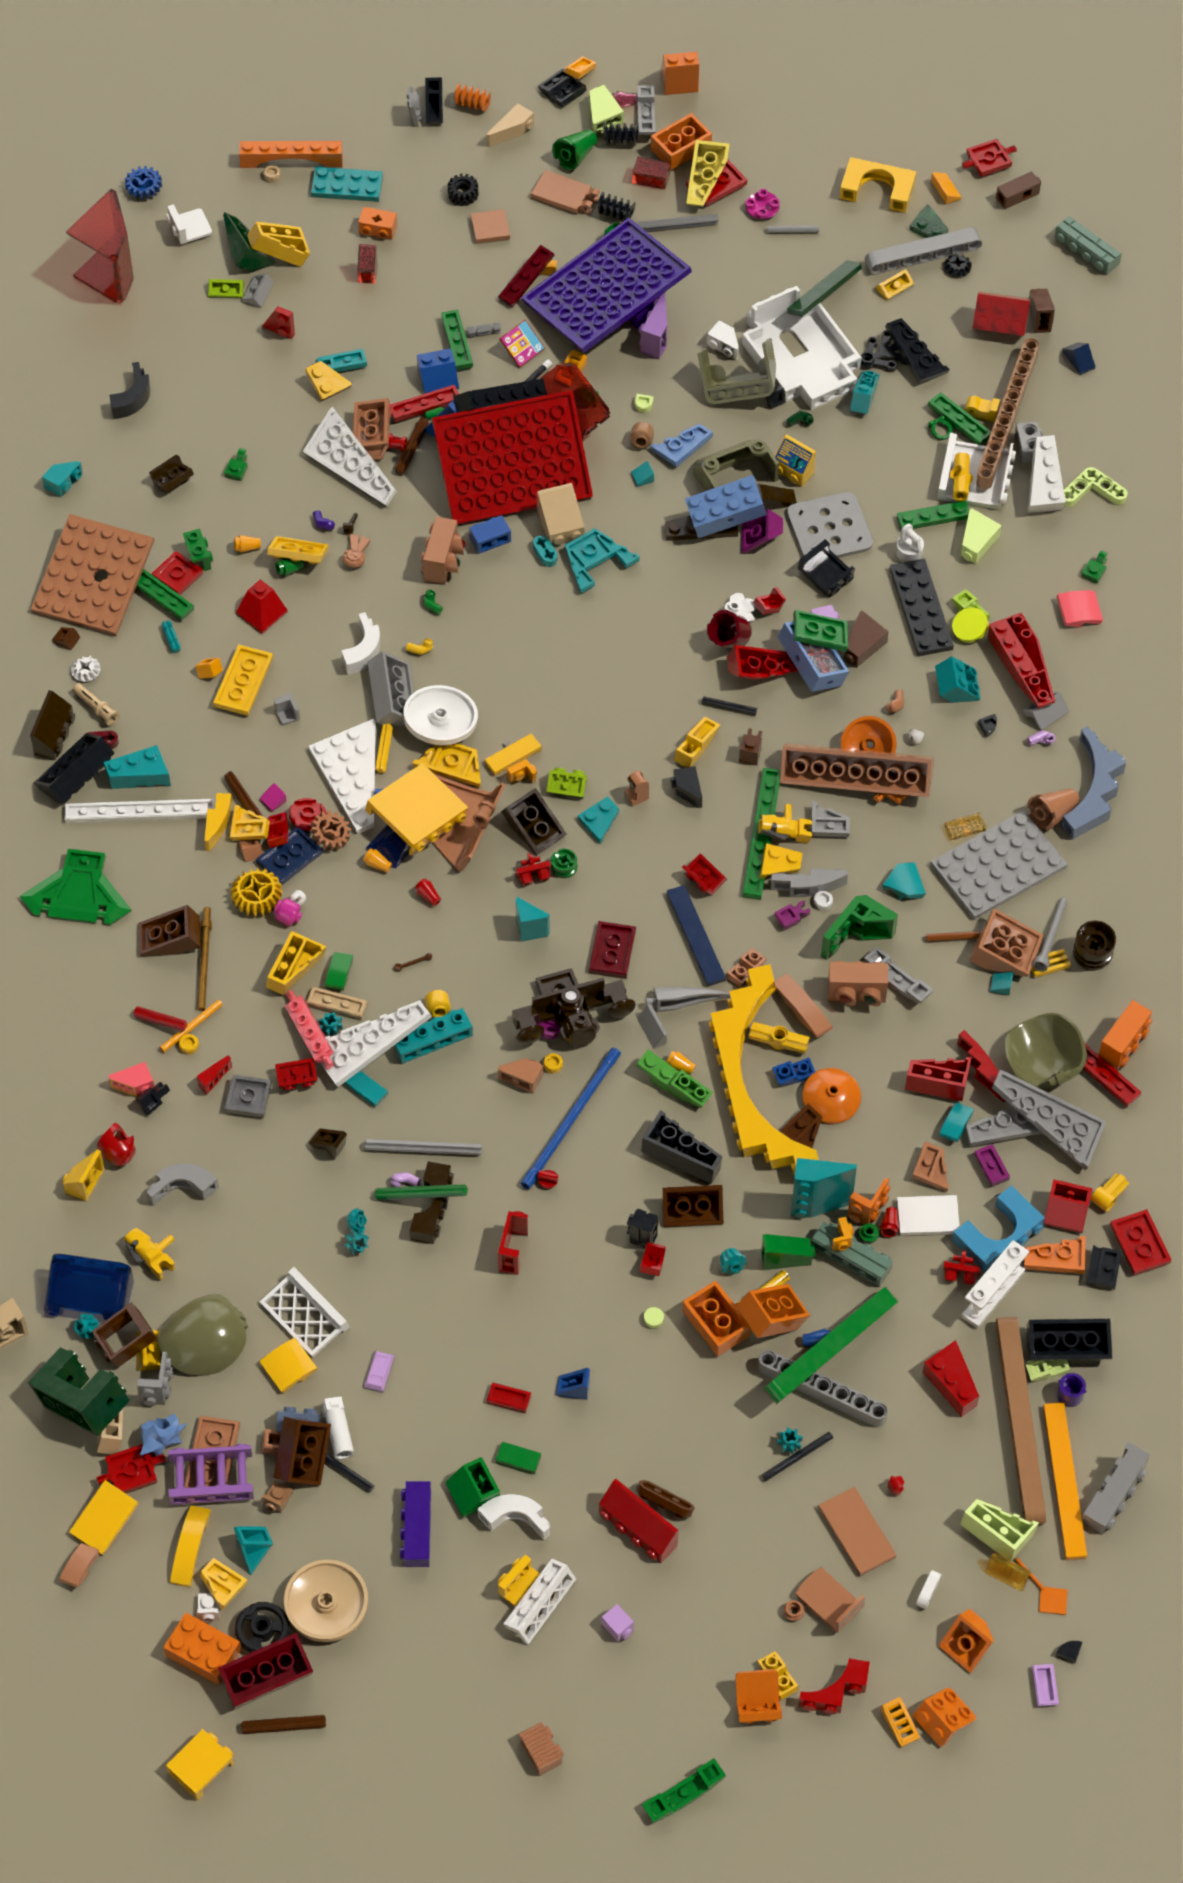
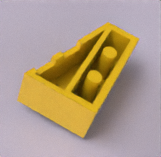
(280, 242)
(293, 962)

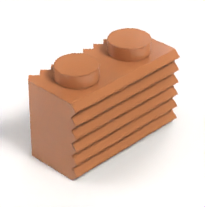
(540, 1748)

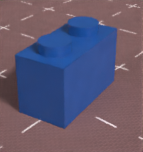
(490, 534)

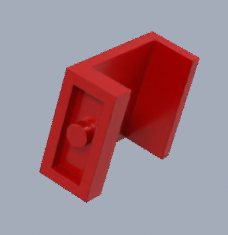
(510, 1258)

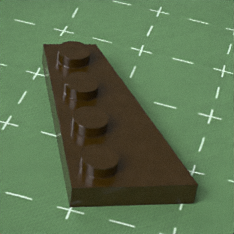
(684, 529)

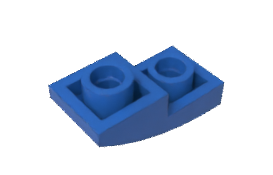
(793, 1073)

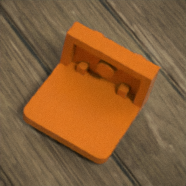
(864, 1210)
(758, 1696)
(943, 1715)

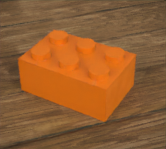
(677, 141)
(1126, 1035)
(772, 1310)
(716, 1318)
(201, 1648)

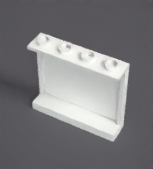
(989, 498)

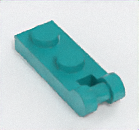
(345, 360)

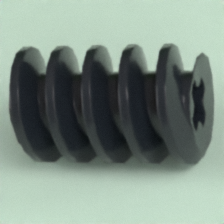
(620, 134)
(615, 208)

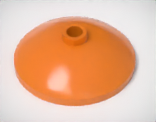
(867, 730)
(837, 1106)

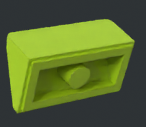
(226, 288)

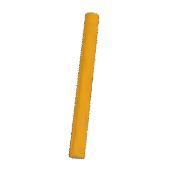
(191, 1025)

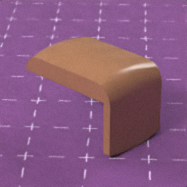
(829, 1600)

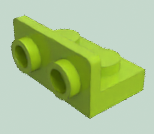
(567, 783)

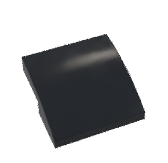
(562, 88)

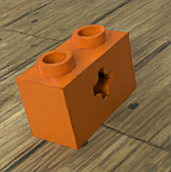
(377, 223)

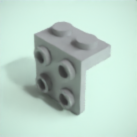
(156, 1391)

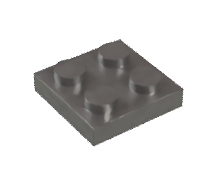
(248, 1096)

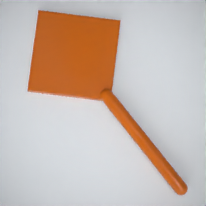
(1051, 1599)

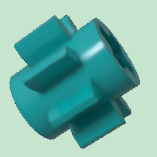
(331, 1024)
(352, 1237)
(85, 1325)
(787, 1436)

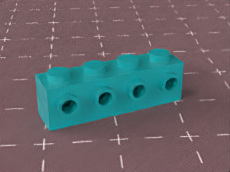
(434, 1035)

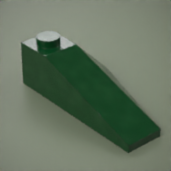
(240, 246)

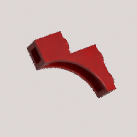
(831, 1698)

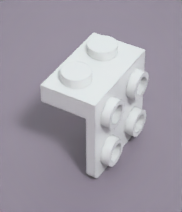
(188, 225)

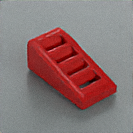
(211, 1076)

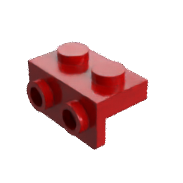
(705, 874)
(296, 1073)

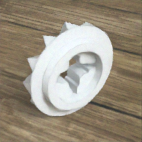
(83, 674)

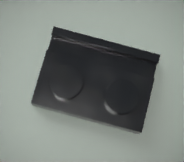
(1104, 1267)

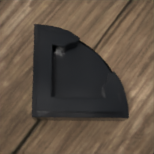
(988, 724)
(1069, 1650)

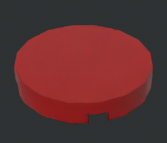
(304, 811)

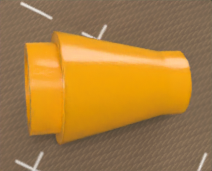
(246, 543)
(376, 860)
(680, 1062)

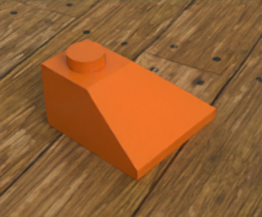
(967, 1640)

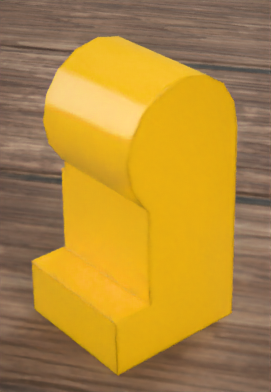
(982, 408)

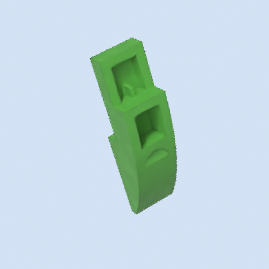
(673, 1081)

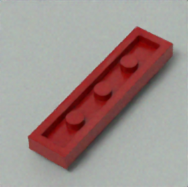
(419, 404)
(1110, 1078)

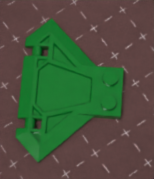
(78, 891)

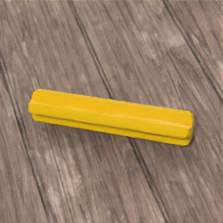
(383, 749)

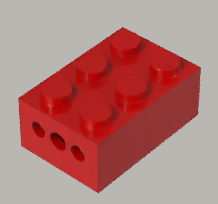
(1001, 313)

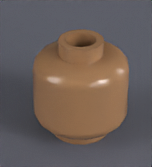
(642, 435)

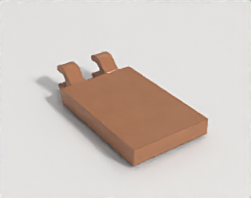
(565, 193)

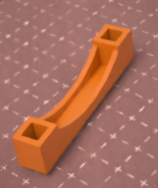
(258, 152)

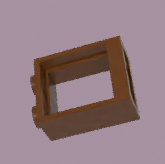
(115, 1323)

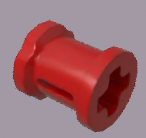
(397, 442)

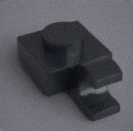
(150, 1098)

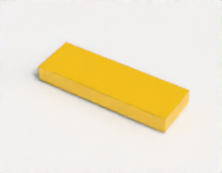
(513, 754)

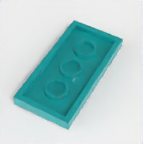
(347, 184)

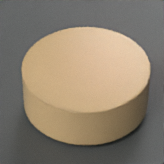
(272, 173)

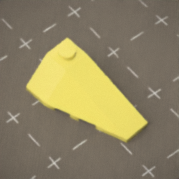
(706, 168)

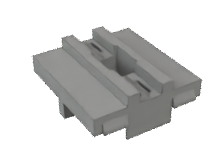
(414, 106)

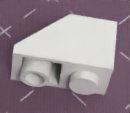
(723, 339)

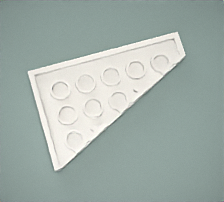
(349, 769)

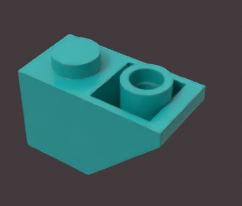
(61, 477)

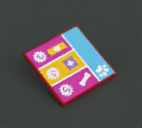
(522, 343)

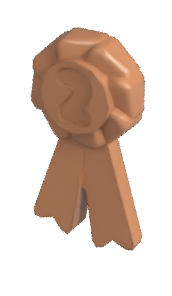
(355, 556)

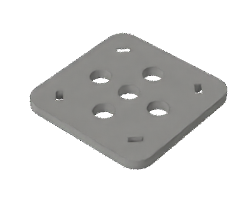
(837, 515)

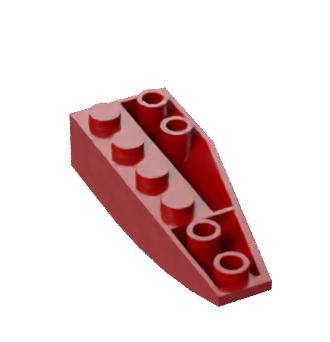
(1022, 657)

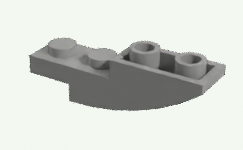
(808, 885)

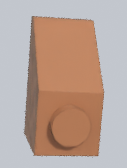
(522, 1073)

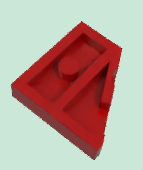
(281, 322)

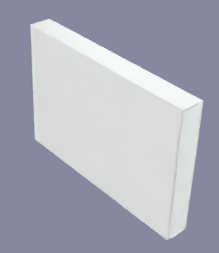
(928, 1215)

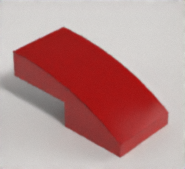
(278, 829)

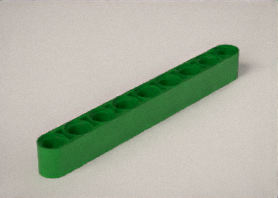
(830, 1345)

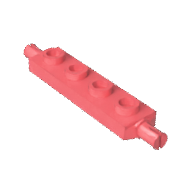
(309, 1029)

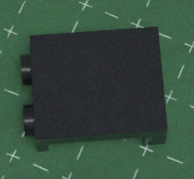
(825, 569)

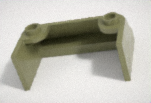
(725, 389)
(731, 456)

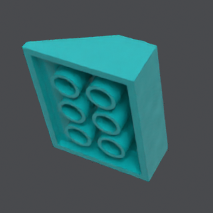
(821, 1187)

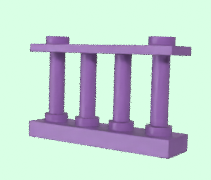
(217, 1493)

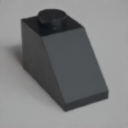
(687, 785)

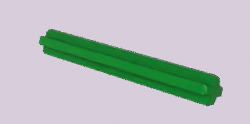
(421, 1192)

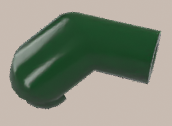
(800, 416)

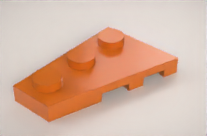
(1057, 1257)

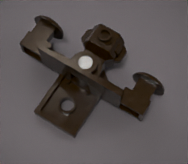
(570, 1007)

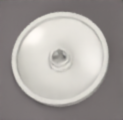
(440, 715)

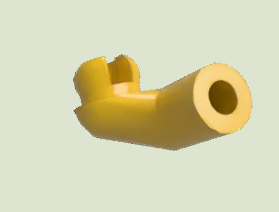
(420, 649)

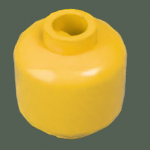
(437, 1003)

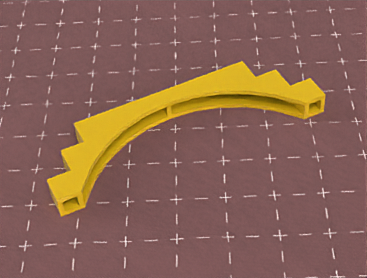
(731, 1029)

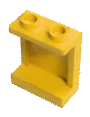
(200, 1763)

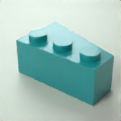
(137, 769)

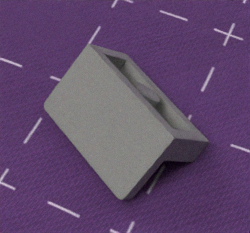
(1048, 714)

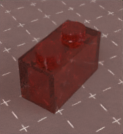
(651, 173)

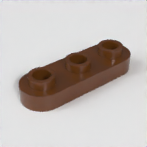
(665, 1499)

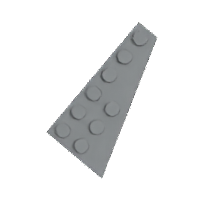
(1063, 1123)

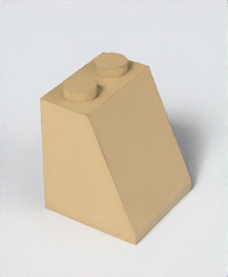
(560, 514)

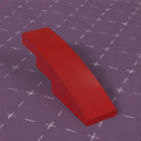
(985, 1068)

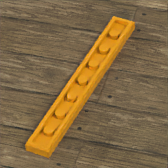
(1065, 1481)

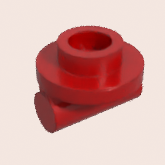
(548, 1179)

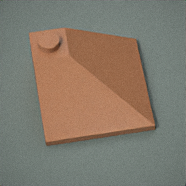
(1006, 945)

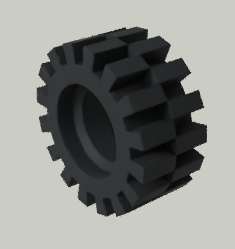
(463, 182)

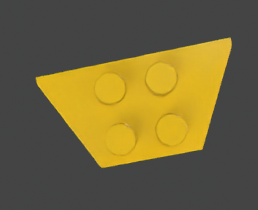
(453, 762)

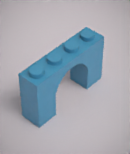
(985, 1250)

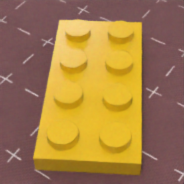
(243, 680)

